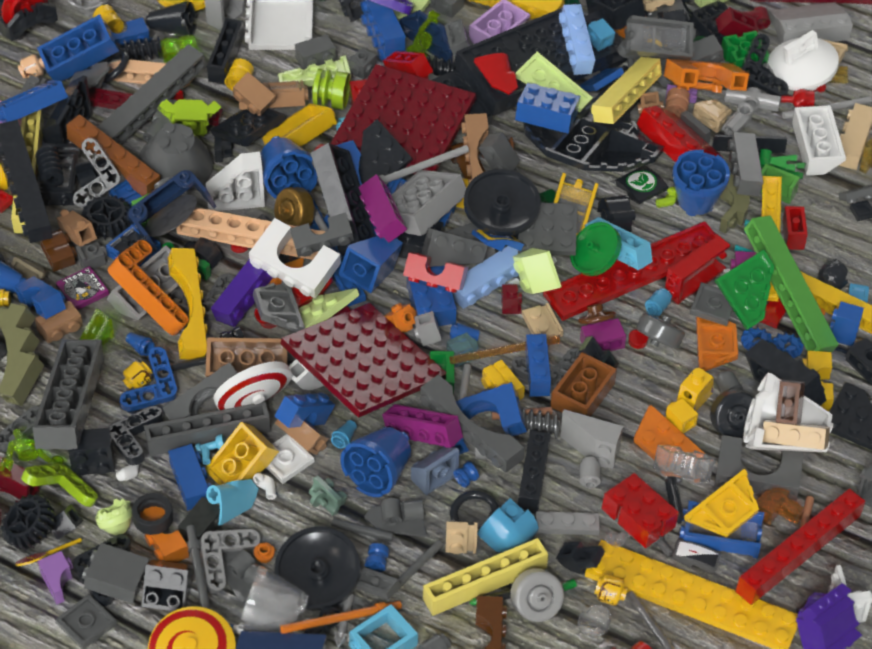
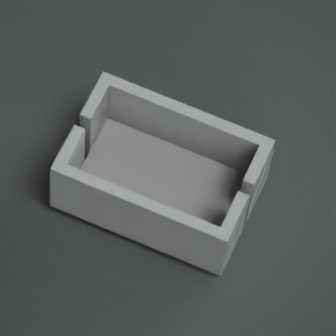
(218, 9)

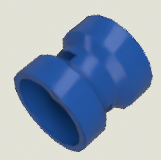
(377, 557)

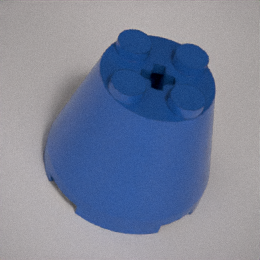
(286, 166)
(699, 181)
(376, 460)

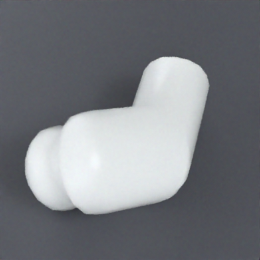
(127, 473)
(266, 483)

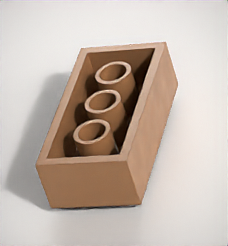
(243, 353)

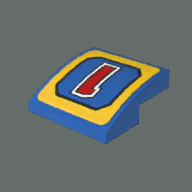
(497, 241)

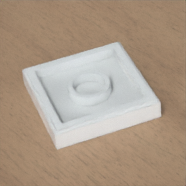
(290, 459)

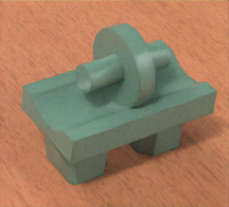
(324, 495)

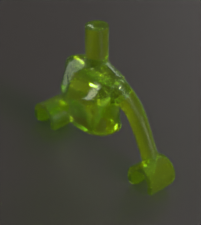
(423, 39)
(25, 451)

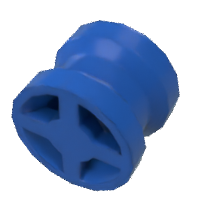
(466, 474)

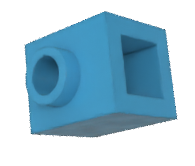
(600, 34)

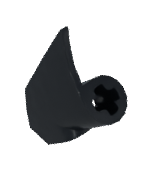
(86, 172)

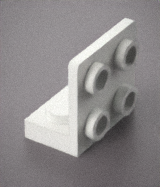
(861, 599)

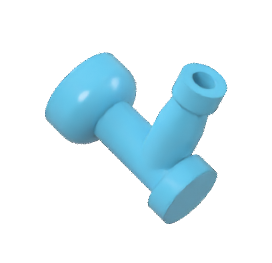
(204, 449)

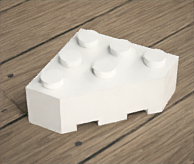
(238, 184)

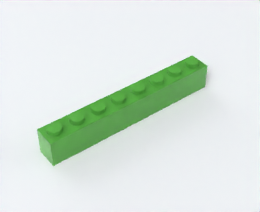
(791, 286)

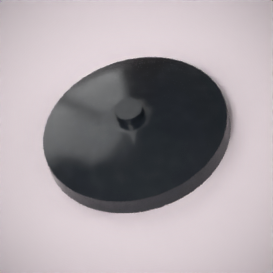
(502, 202)
(321, 565)

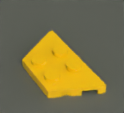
(726, 507)

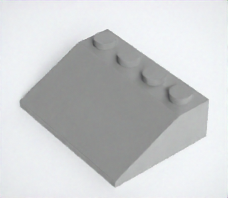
(825, 19)
(427, 199)

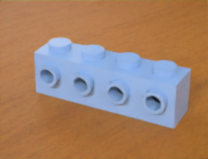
(577, 39)

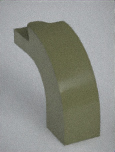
(739, 207)

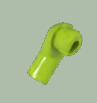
(669, 200)

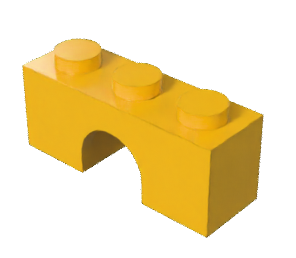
(822, 364)

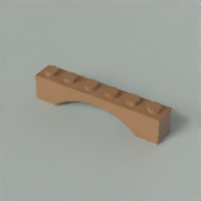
(476, 130)

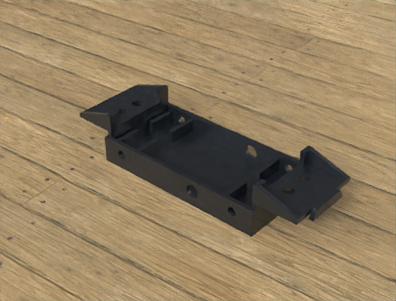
(520, 44)

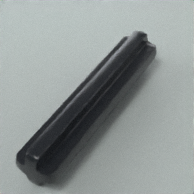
(674, 496)

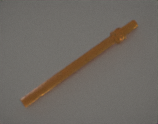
(496, 351)

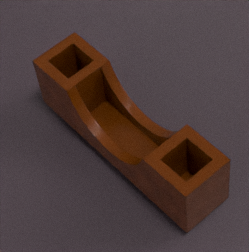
(489, 618)

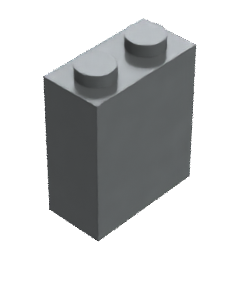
(115, 573)

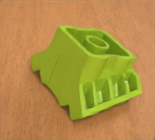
(190, 113)

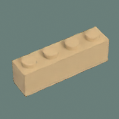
(856, 134)

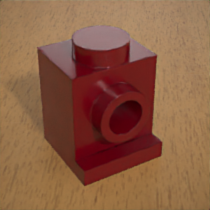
(511, 299)

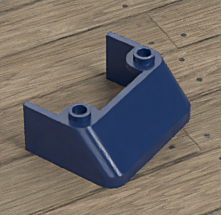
(162, 197)

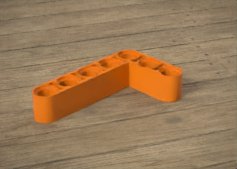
(144, 290)

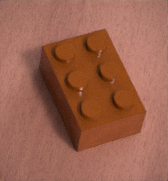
(583, 386)

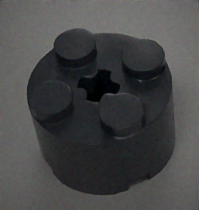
(617, 211)

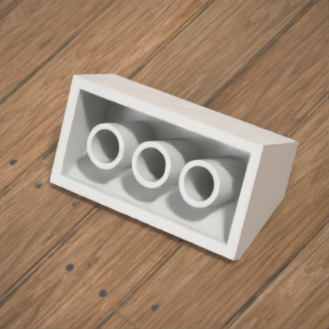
(818, 139)

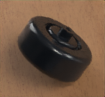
(730, 412)

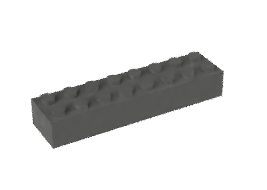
(68, 395)

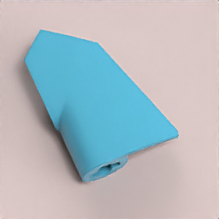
(233, 498)

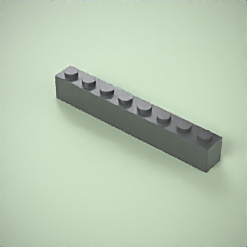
(146, 100)

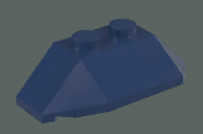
(440, 46)

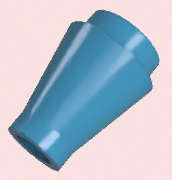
(344, 434)

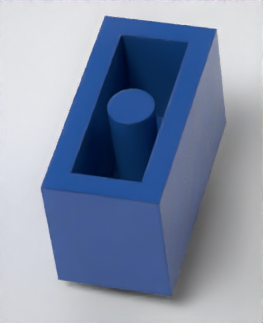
(846, 323)

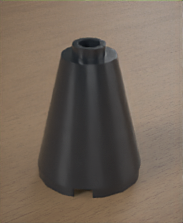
(173, 19)

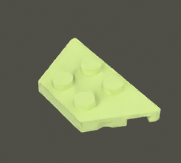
(326, 306)

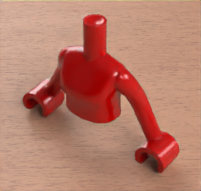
(802, 97)

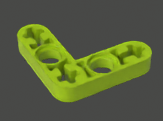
(63, 476)

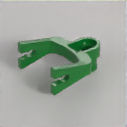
(781, 162)

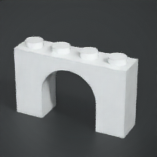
(307, 279)

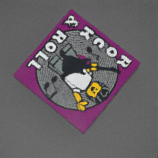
(82, 288)

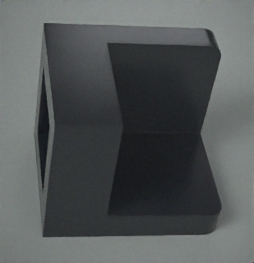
(65, 522)

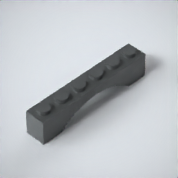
(499, 448)

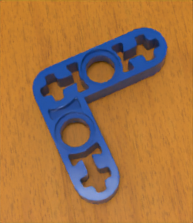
(157, 389)

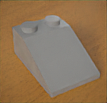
(592, 437)

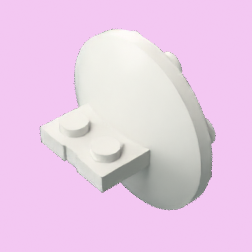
(804, 62)

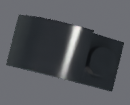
(206, 250)
(594, 350)
(578, 557)

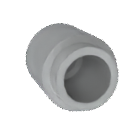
(589, 472)

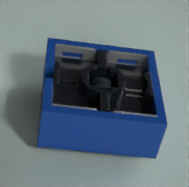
(127, 239)

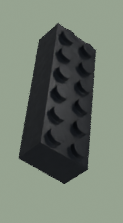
(341, 190)

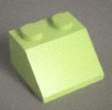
(536, 271)

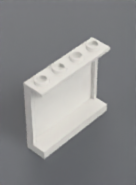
(278, 23)

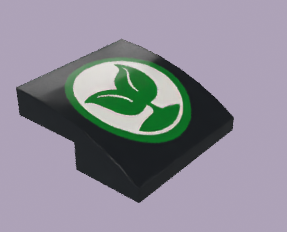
(641, 184)

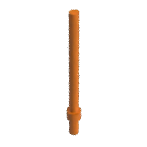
(339, 617)

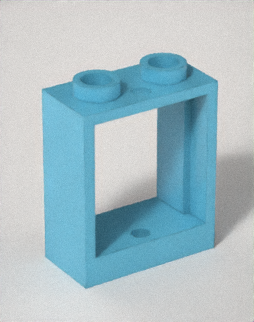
(393, 618)

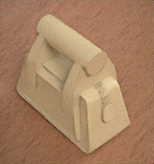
(711, 114)

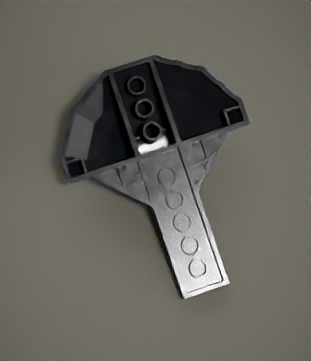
(597, 144)

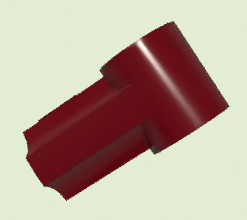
(761, 15)

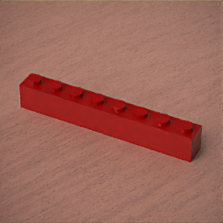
(800, 546)

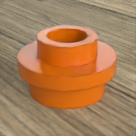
(264, 557)

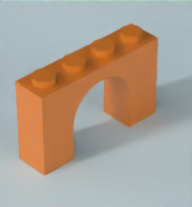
(688, 72)

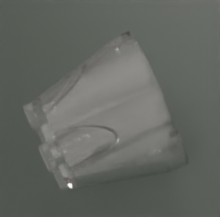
(272, 603)

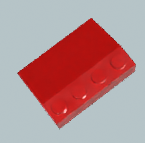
(671, 132)

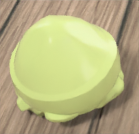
(115, 518)

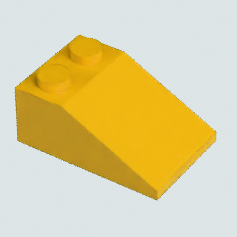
(241, 456)

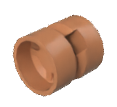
(677, 101)

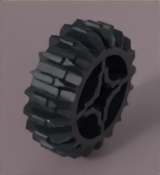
(107, 216)
(28, 522)

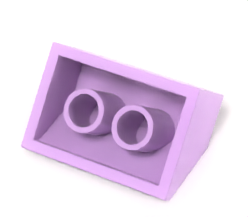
(497, 20)

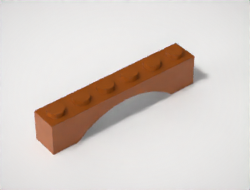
(134, 170)

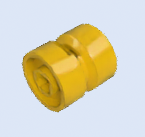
(110, 17)
(237, 71)

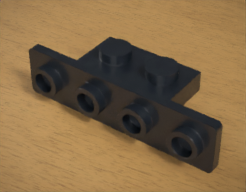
(773, 143)

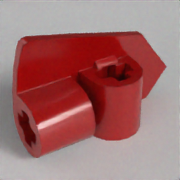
(497, 71)

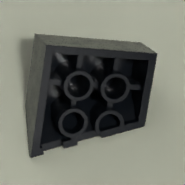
(66, 110)

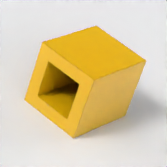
(681, 415)

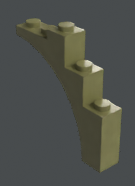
(22, 363)

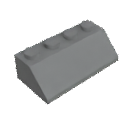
(158, 271)

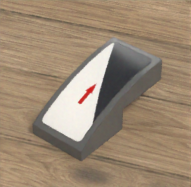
(692, 553)

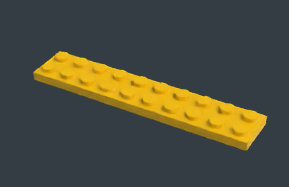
(697, 597)

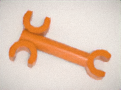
(714, 87)

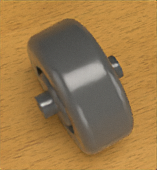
(660, 330)

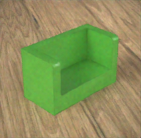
(789, 182)

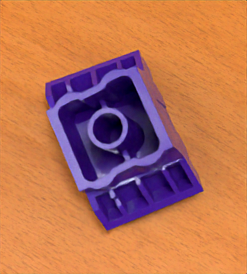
(828, 620)

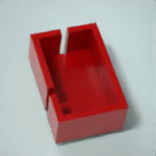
(640, 510)

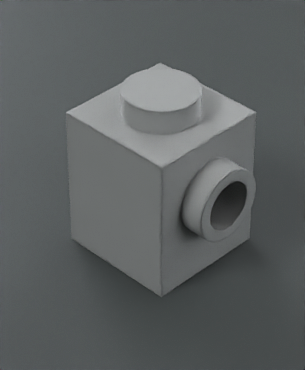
(427, 328)

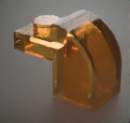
(776, 502)

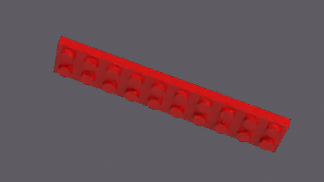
(620, 279)

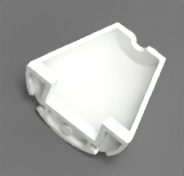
(765, 408)

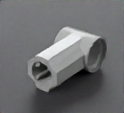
(739, 120)

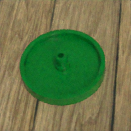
(596, 249)

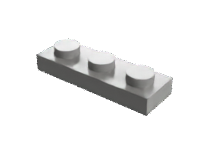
(567, 523)

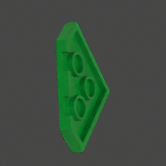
(748, 288)

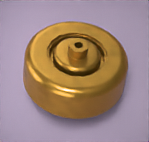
(294, 206)

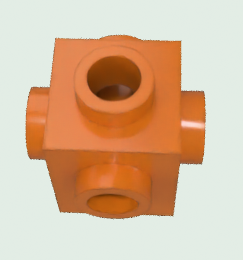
(402, 317)

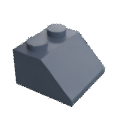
(435, 469)

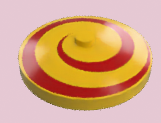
(192, 629)

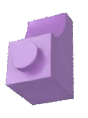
(55, 573)

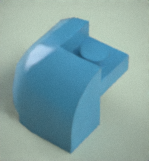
(508, 527)

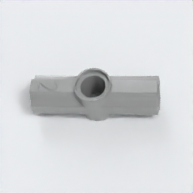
(753, 97)

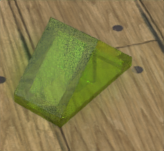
(99, 328)

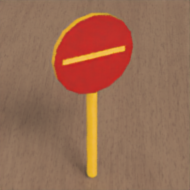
(35, 557)

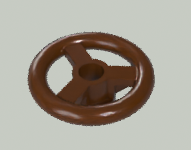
(596, 315)

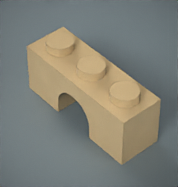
(796, 435)

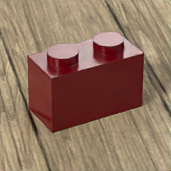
(735, 22)

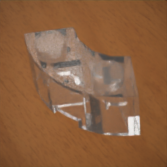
(687, 465)

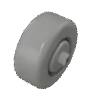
(537, 595)

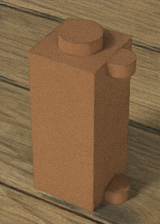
(77, 227)
(306, 436)

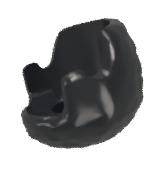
(834, 274)

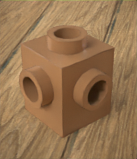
(649, 100)

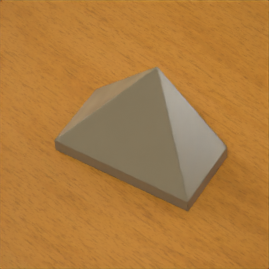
(28, 268)

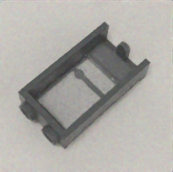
(659, 38)

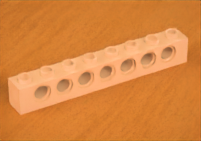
(232, 229)

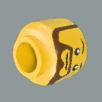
(137, 375)
(610, 590)

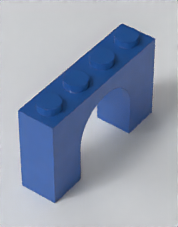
(500, 400)

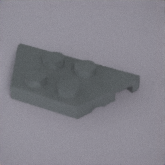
(278, 306)

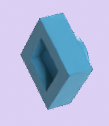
(859, 291)

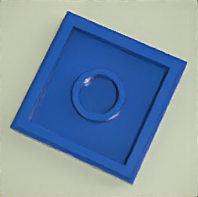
(601, 79)

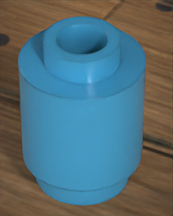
(658, 302)

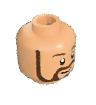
(32, 66)

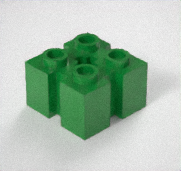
(736, 48)

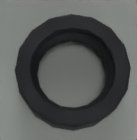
(152, 500)

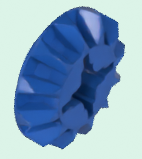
(749, 335)
(794, 349)

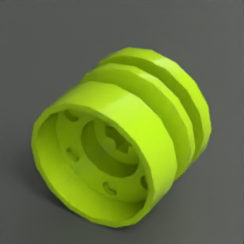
(327, 88)

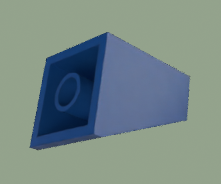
(370, 261)

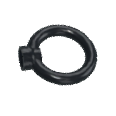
(120, 68)
(468, 496)

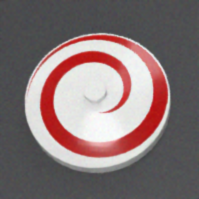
(253, 385)

